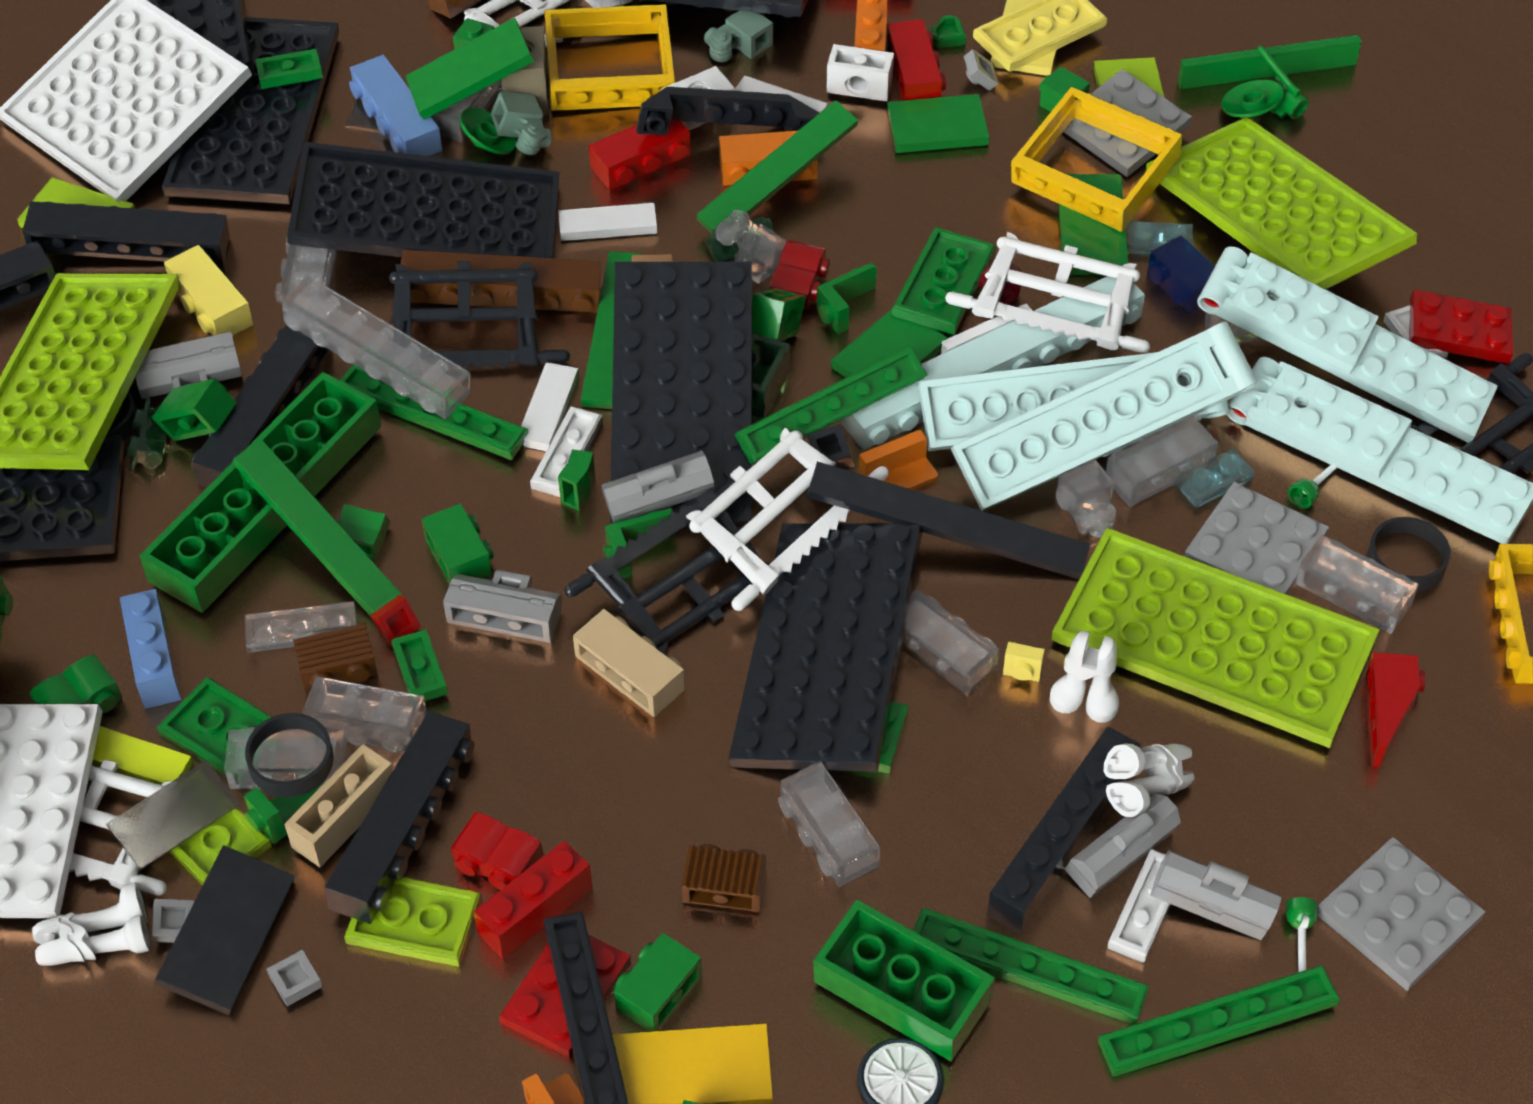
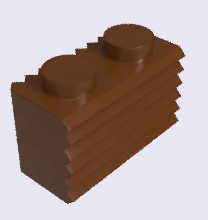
(336, 655)
(724, 878)

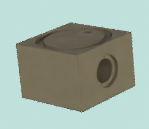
(533, 77)

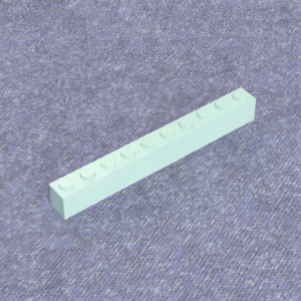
(998, 350)

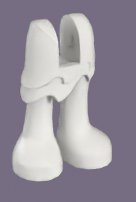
(1082, 664)
(1158, 761)
(67, 938)

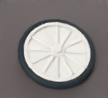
(900, 1073)

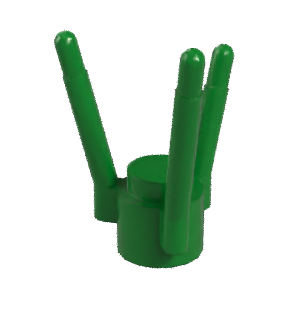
(1294, 102)

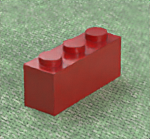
(914, 61)
(633, 155)
(534, 895)

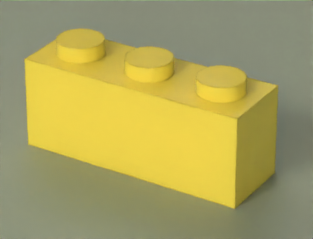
(209, 293)

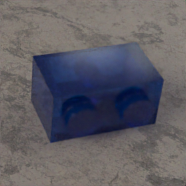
(1180, 271)

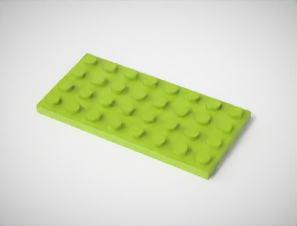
(1284, 205)
(77, 366)
(1219, 636)

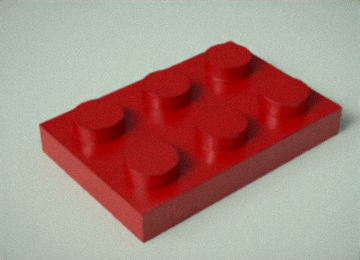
(1461, 326)
(537, 1006)

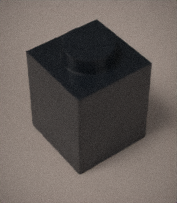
(832, 445)

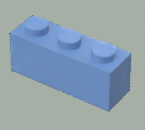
(150, 649)

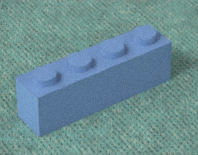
(394, 108)

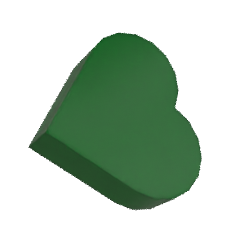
(948, 32)

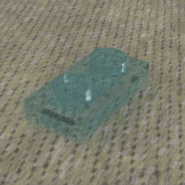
(1147, 236)
(1214, 477)

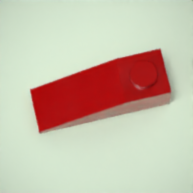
(1391, 693)

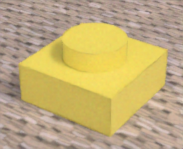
(1023, 662)

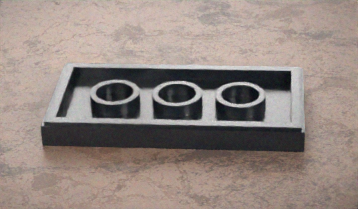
(225, 930)

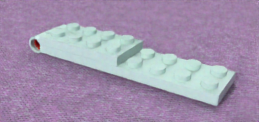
(1344, 342)
(975, 403)
(1104, 416)
(1381, 449)

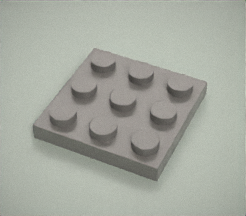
(1136, 98)
(1256, 539)
(1400, 913)

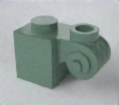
(743, 30)
(522, 118)

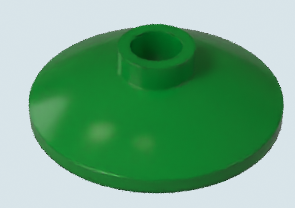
(1252, 98)
(481, 130)

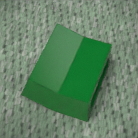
(577, 479)
(365, 528)

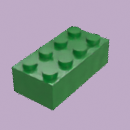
(903, 979)

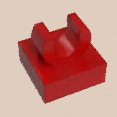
(395, 620)

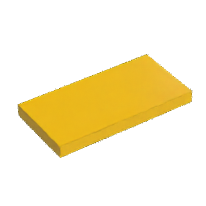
(696, 1065)

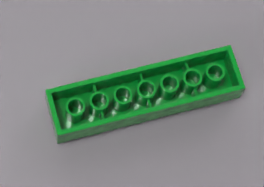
(230, 518)

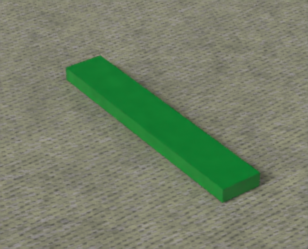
(1252, 65)
(781, 165)
(599, 371)
(833, 403)
(462, 424)
(315, 527)
(1035, 967)
(1218, 1020)

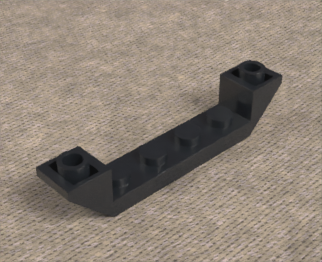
(721, 107)

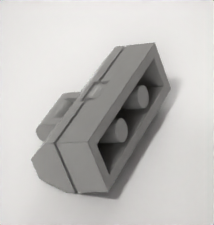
(188, 364)
(658, 487)
(503, 605)
(1123, 845)
(1216, 894)

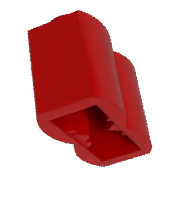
(801, 270)
(494, 850)

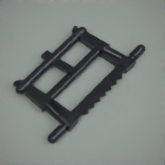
(527, 352)
(1520, 394)
(633, 607)

